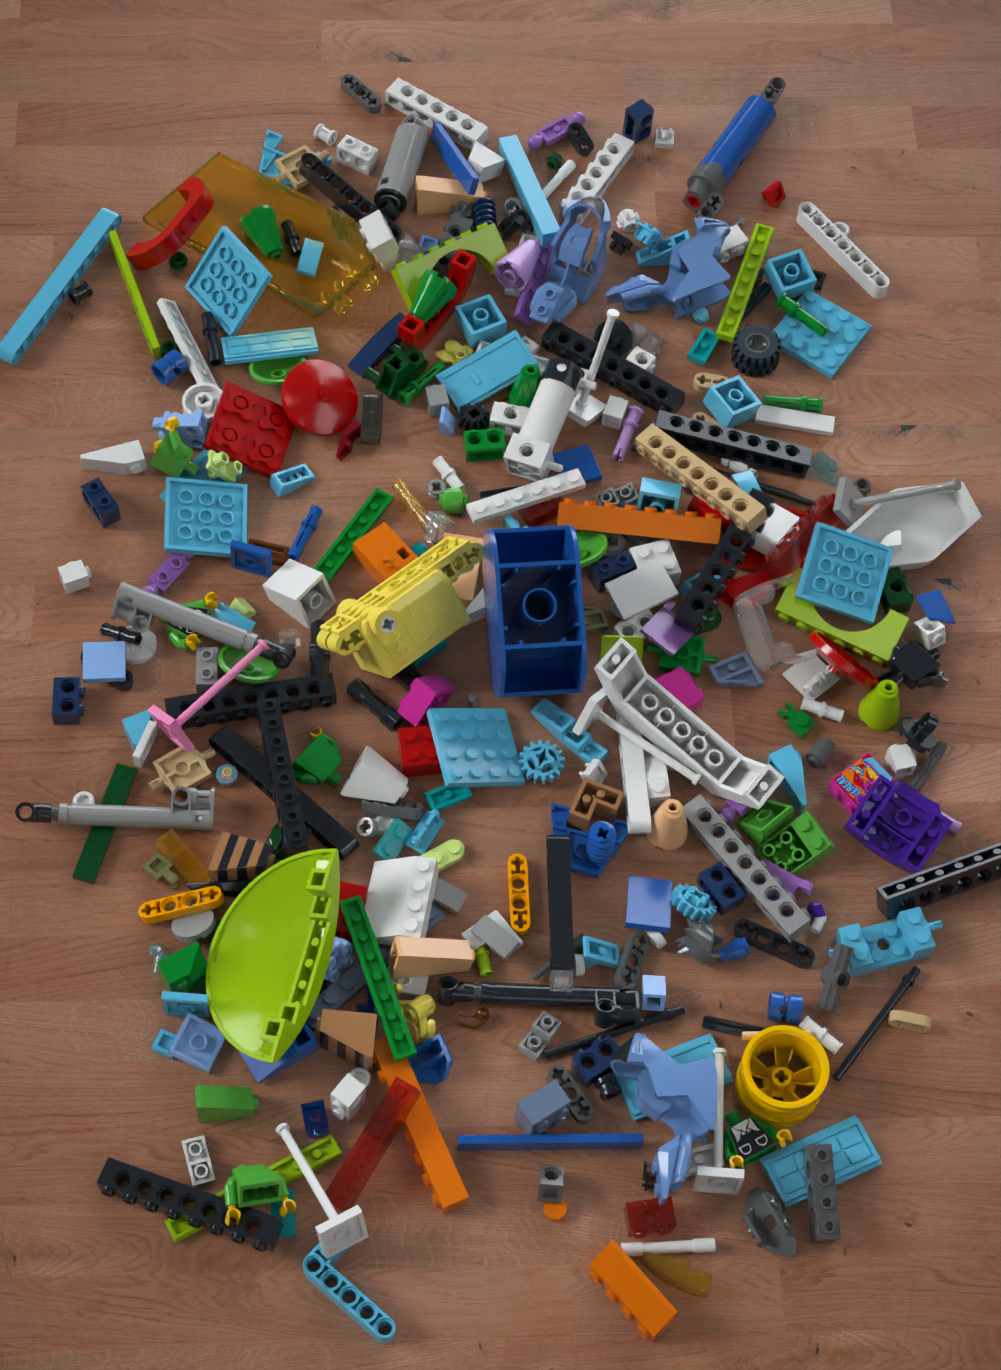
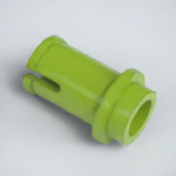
(483, 962)

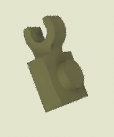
(159, 869)

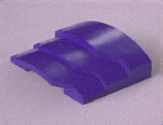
(898, 824)

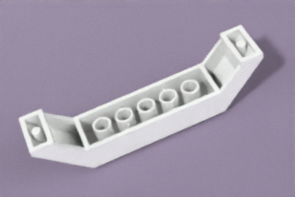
(681, 732)

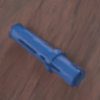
(308, 526)

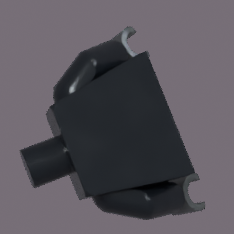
(915, 666)

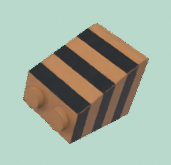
(239, 858)
(348, 1036)

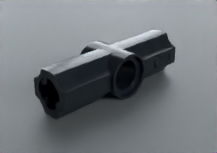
(318, 656)

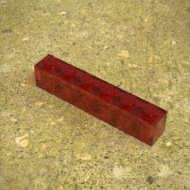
(793, 549)
(372, 1144)

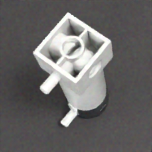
(530, 451)

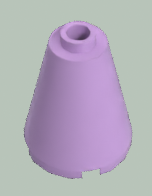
(517, 266)

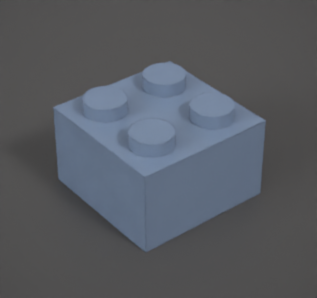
(543, 1109)

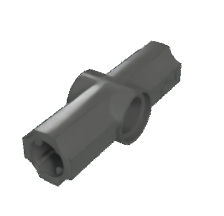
(835, 977)

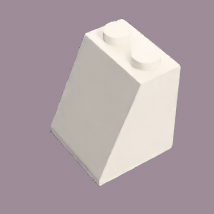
(300, 592)

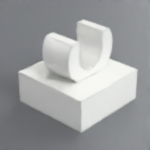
(664, 138)
(594, 771)

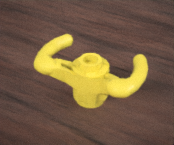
(416, 1012)

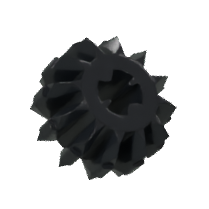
(473, 417)

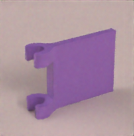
(664, 631)
(790, 883)

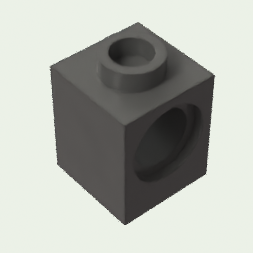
(550, 1183)

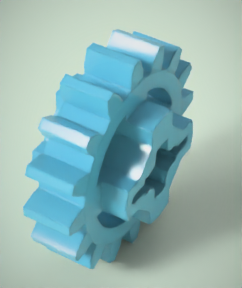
(548, 769)
(693, 902)

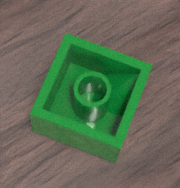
(184, 970)

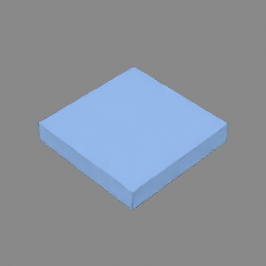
(104, 661)
(197, 1043)

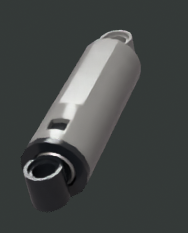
(401, 167)

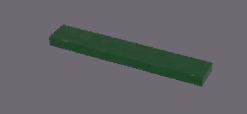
(101, 836)

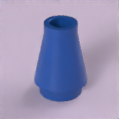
(734, 950)

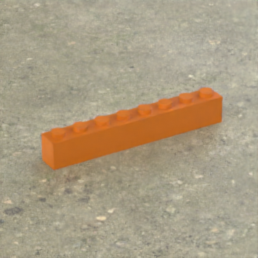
(639, 522)
(423, 1135)

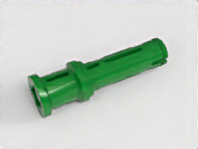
(795, 310)
(415, 387)
(806, 403)

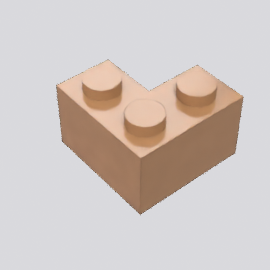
(594, 799)

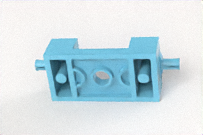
(906, 936)

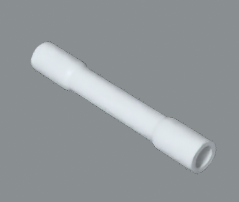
(562, 173)
(696, 1245)

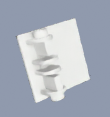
(811, 677)

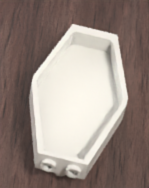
(926, 524)

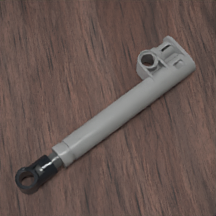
(135, 603)
(190, 815)

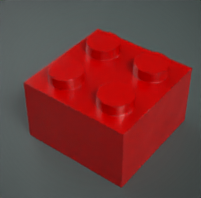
(418, 752)

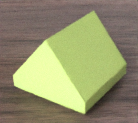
(243, 607)

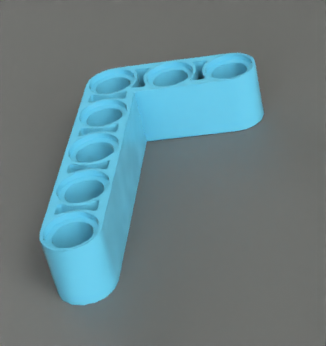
(344, 1288)

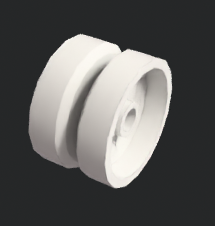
(201, 397)

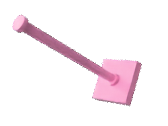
(172, 727)

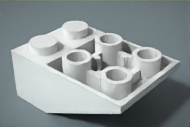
(380, 240)

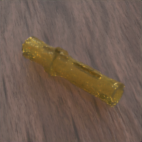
(416, 510)

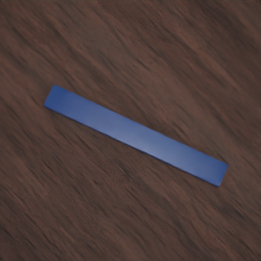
(549, 1142)

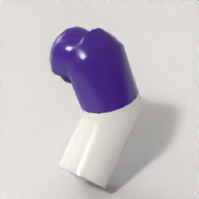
(819, 917)

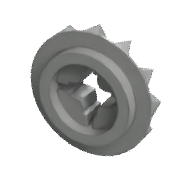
(617, 544)

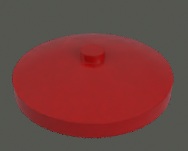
(319, 398)
(841, 661)

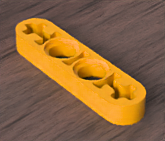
(518, 894)
(181, 904)

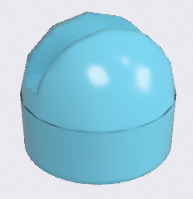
(701, 315)

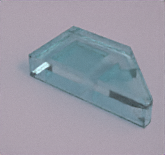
(824, 467)

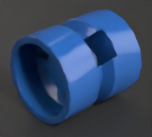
(168, 368)
(793, 1007)

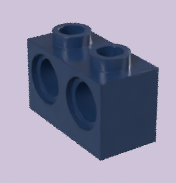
(638, 121)
(100, 502)
(610, 569)
(63, 701)
(717, 889)
(600, 1063)

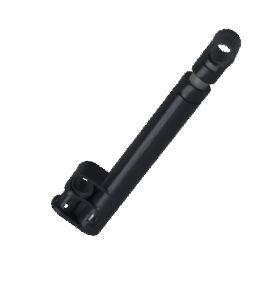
(608, 1003)

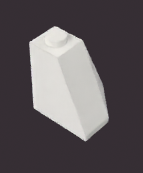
(375, 779)

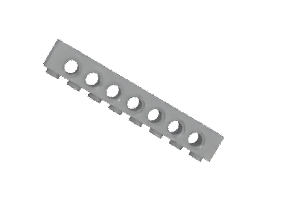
(791, 926)

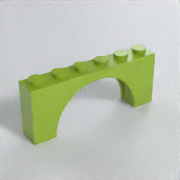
(483, 244)
(873, 643)

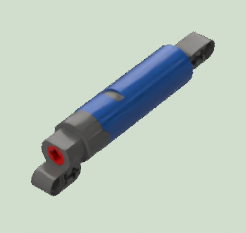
(731, 150)

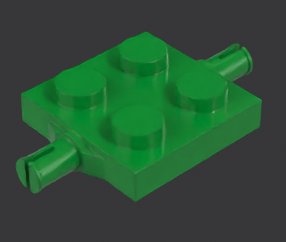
(689, 656)

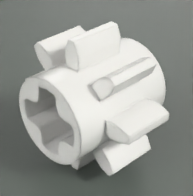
(628, 220)

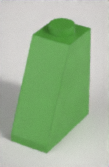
(224, 1103)

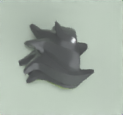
(699, 942)

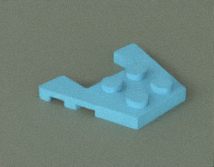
(271, 153)

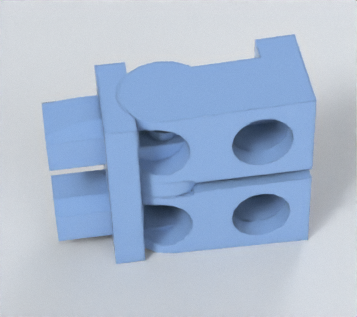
(191, 427)

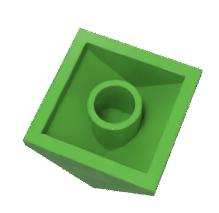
(766, 821)

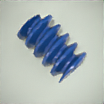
(601, 842)

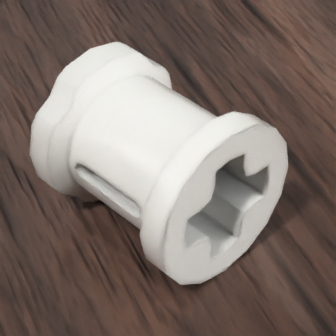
(325, 134)

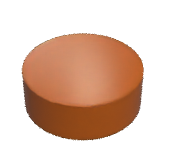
(555, 1211)

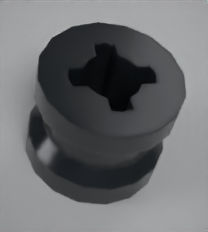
(607, 1087)

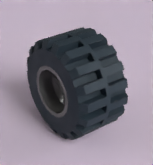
(756, 350)

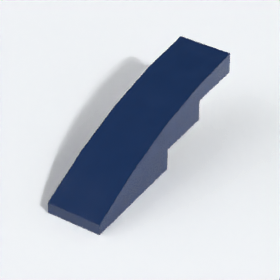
(377, 347)

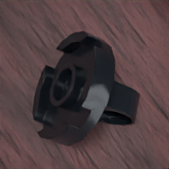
(514, 221)
(619, 339)
(919, 732)

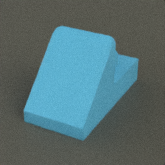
(600, 952)

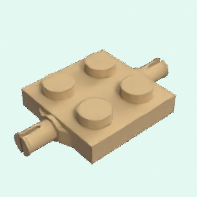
(290, 164)
(182, 769)

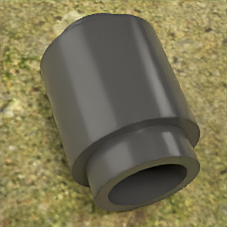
(820, 753)

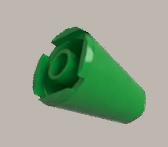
(263, 230)
(432, 295)
(525, 386)

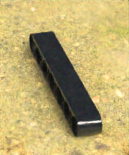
(344, 193)
(560, 903)

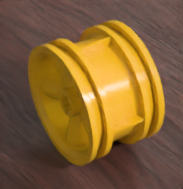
(785, 1043)

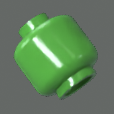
(453, 501)

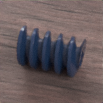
(484, 211)

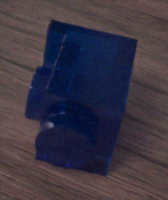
(311, 1110)

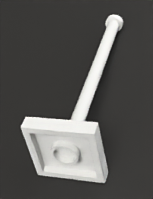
(584, 406)
(594, 710)
(716, 1178)
(340, 1230)

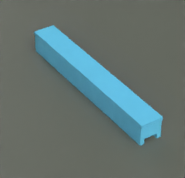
(528, 189)

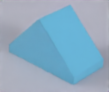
(135, 726)

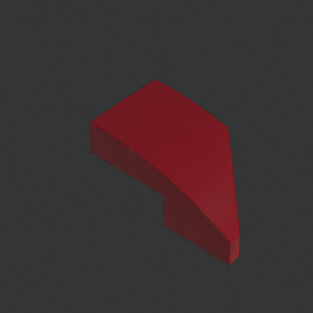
(350, 434)

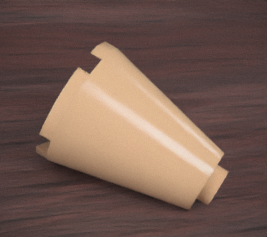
(668, 826)

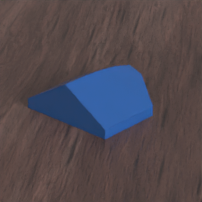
(936, 607)
(432, 1061)

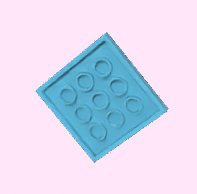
(228, 281)
(831, 350)
(204, 516)
(844, 573)
(475, 747)

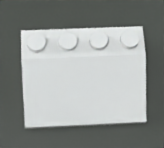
(401, 897)

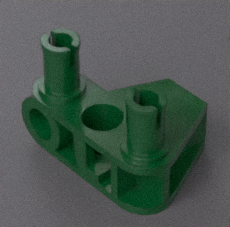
(397, 370)

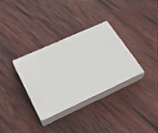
(641, 589)

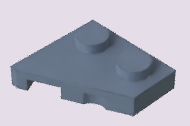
(736, 672)

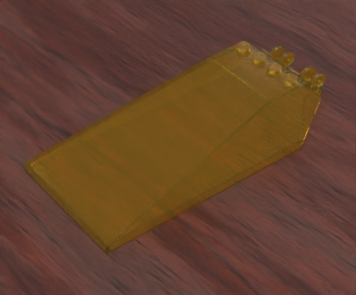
(239, 189)

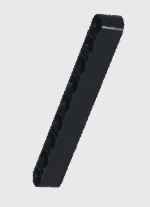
(254, 768)

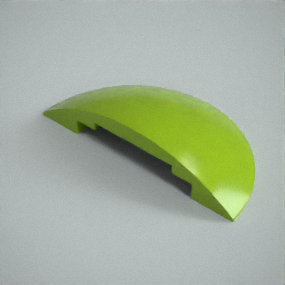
(274, 953)

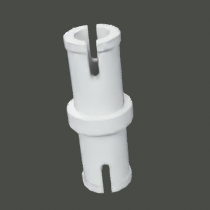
(448, 473)
(822, 709)
(821, 1035)

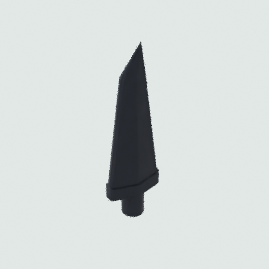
(229, 888)

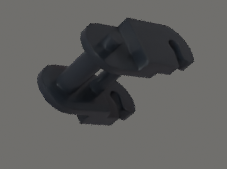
(645, 1176)

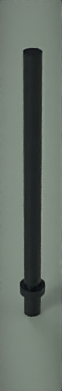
(908, 980)
(667, 1014)

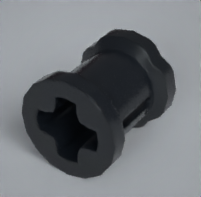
(80, 292)

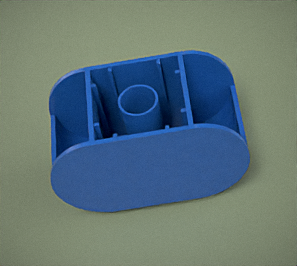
(534, 611)

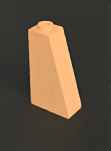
(438, 194)
(467, 582)
(428, 956)

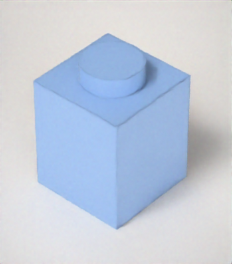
(653, 993)

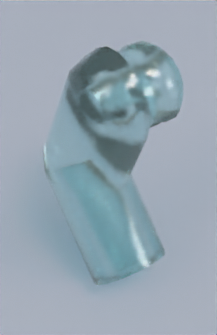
(159, 952)

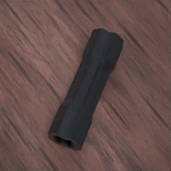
(386, 714)

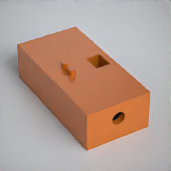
(382, 553)

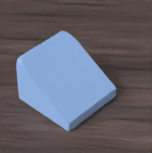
(446, 422)

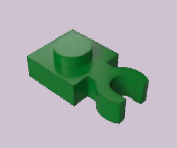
(798, 721)

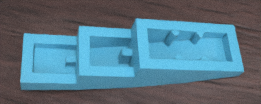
(561, 725)

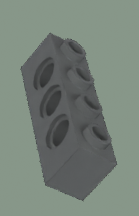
(452, 228)
(821, 1193)

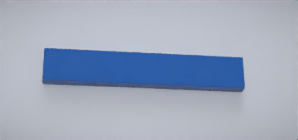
(454, 158)

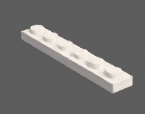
(185, 341)
(525, 496)

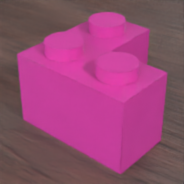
(425, 693)

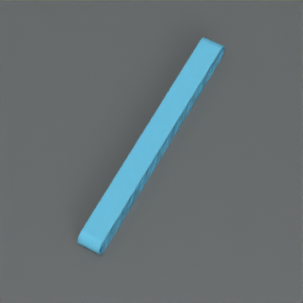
(55, 289)

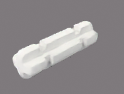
(736, 466)

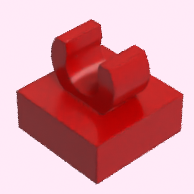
(774, 194)

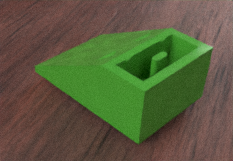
(798, 845)

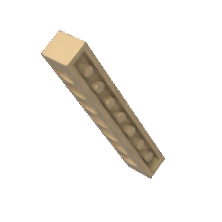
(701, 479)

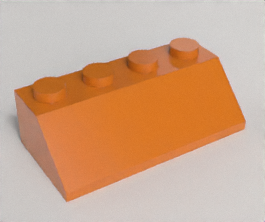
(632, 1291)

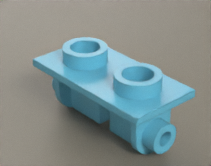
(648, 235)
(425, 831)

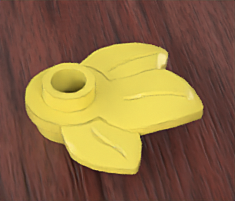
(454, 352)

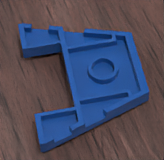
(578, 841)

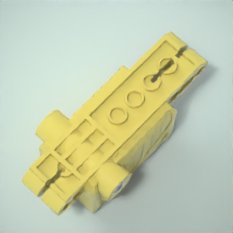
(404, 612)

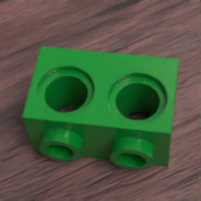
(484, 447)

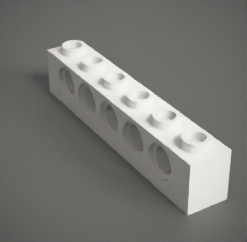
(429, 109)
(600, 172)

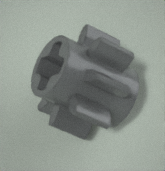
(461, 209)

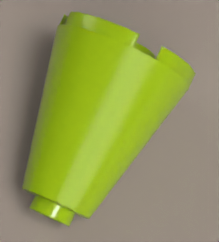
(881, 706)

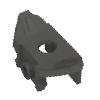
(778, 1240)

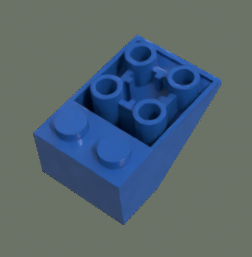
(302, 1047)

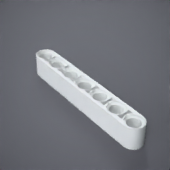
(843, 250)
(634, 782)

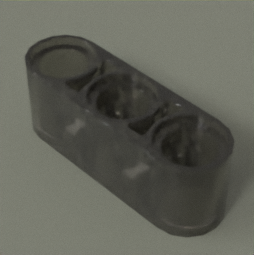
(371, 419)

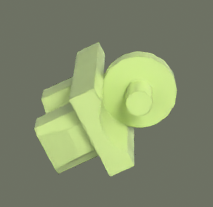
(220, 466)

